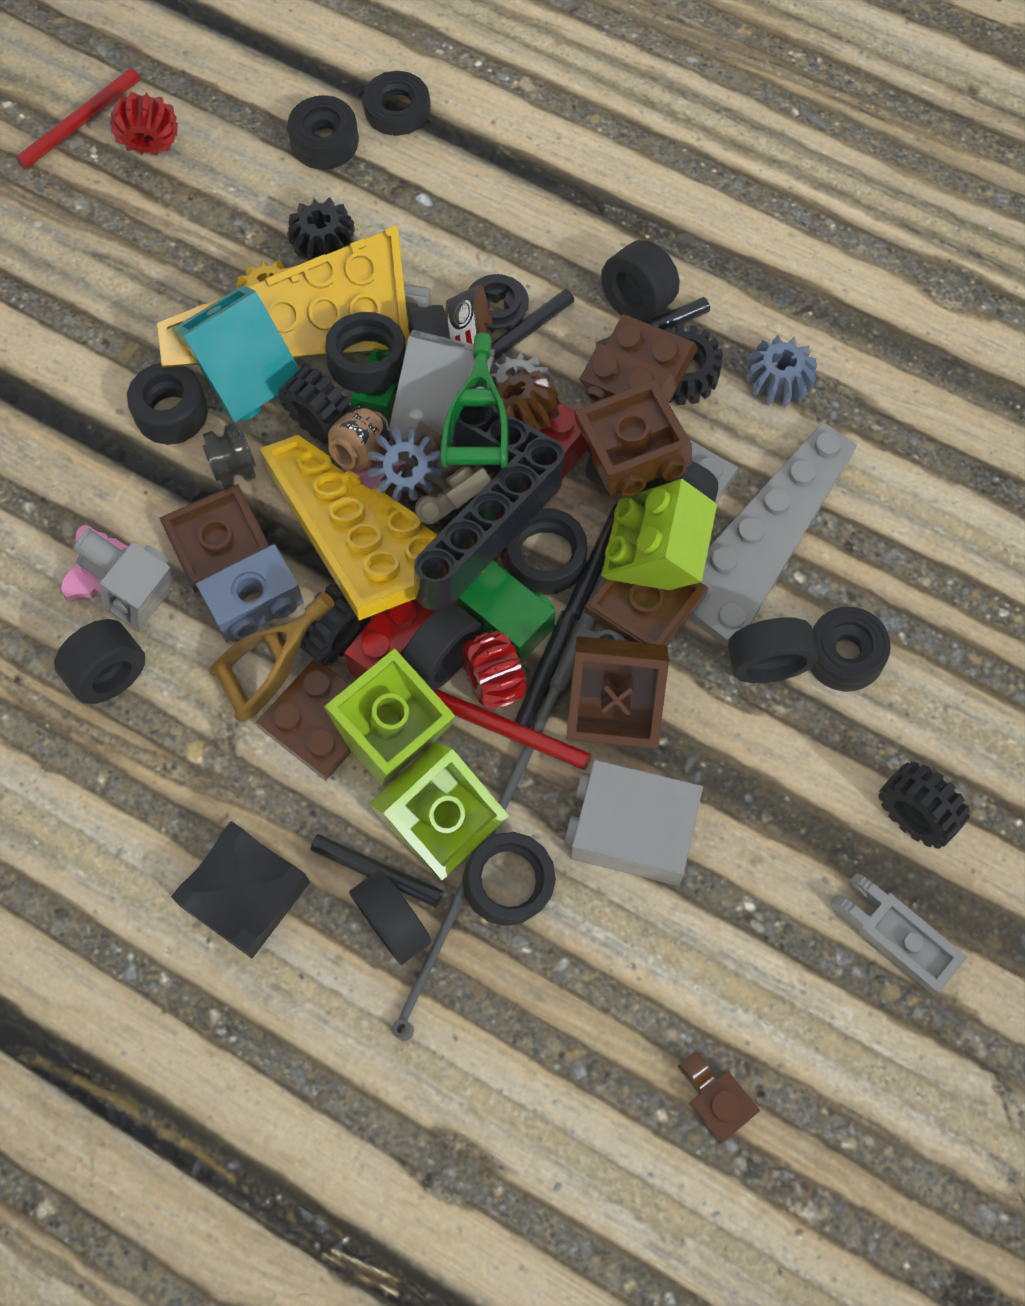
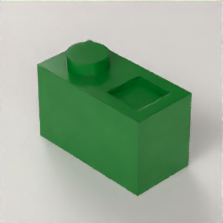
(509, 607)

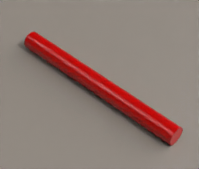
(77, 118)
(515, 731)

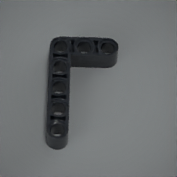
(496, 512)

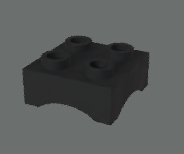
(241, 890)

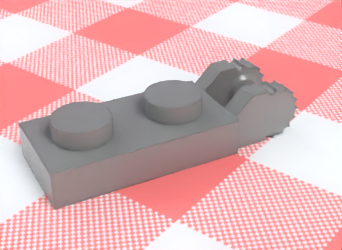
(901, 935)

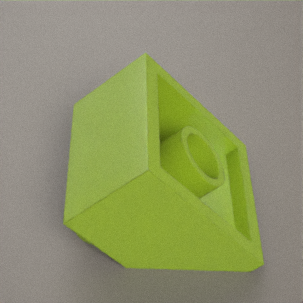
(389, 716)
(439, 809)

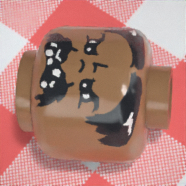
(355, 436)

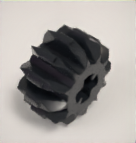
(320, 229)

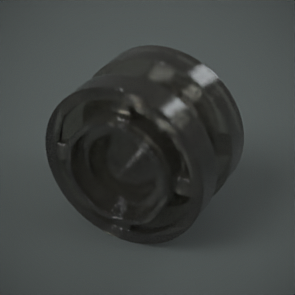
(229, 455)

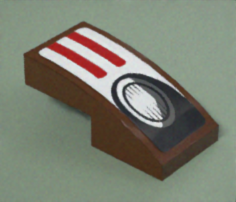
(468, 315)

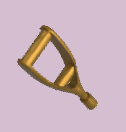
(282, 651)

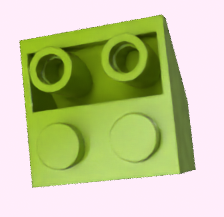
(660, 537)

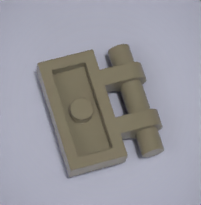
(462, 487)

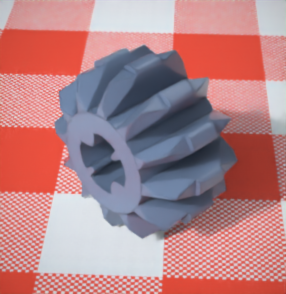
(781, 371)
(417, 471)

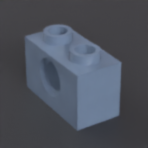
(260, 573)

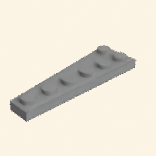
(763, 537)

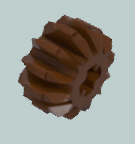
(530, 398)

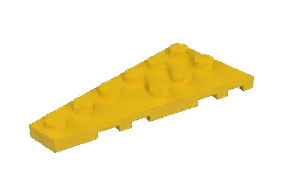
(317, 295)
(356, 530)

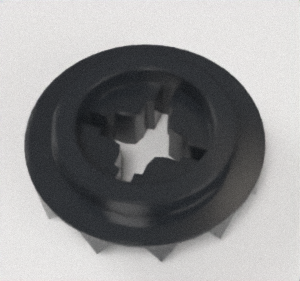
(515, 299)

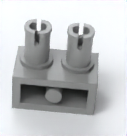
(131, 578)

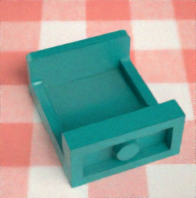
(239, 352)

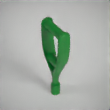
(470, 396)

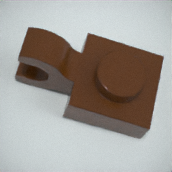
(720, 1101)

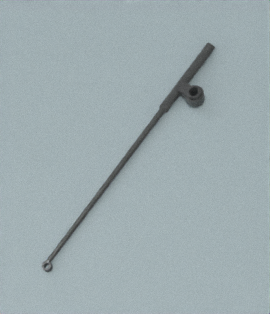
(557, 685)

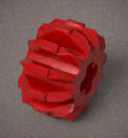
(144, 123)
(494, 670)

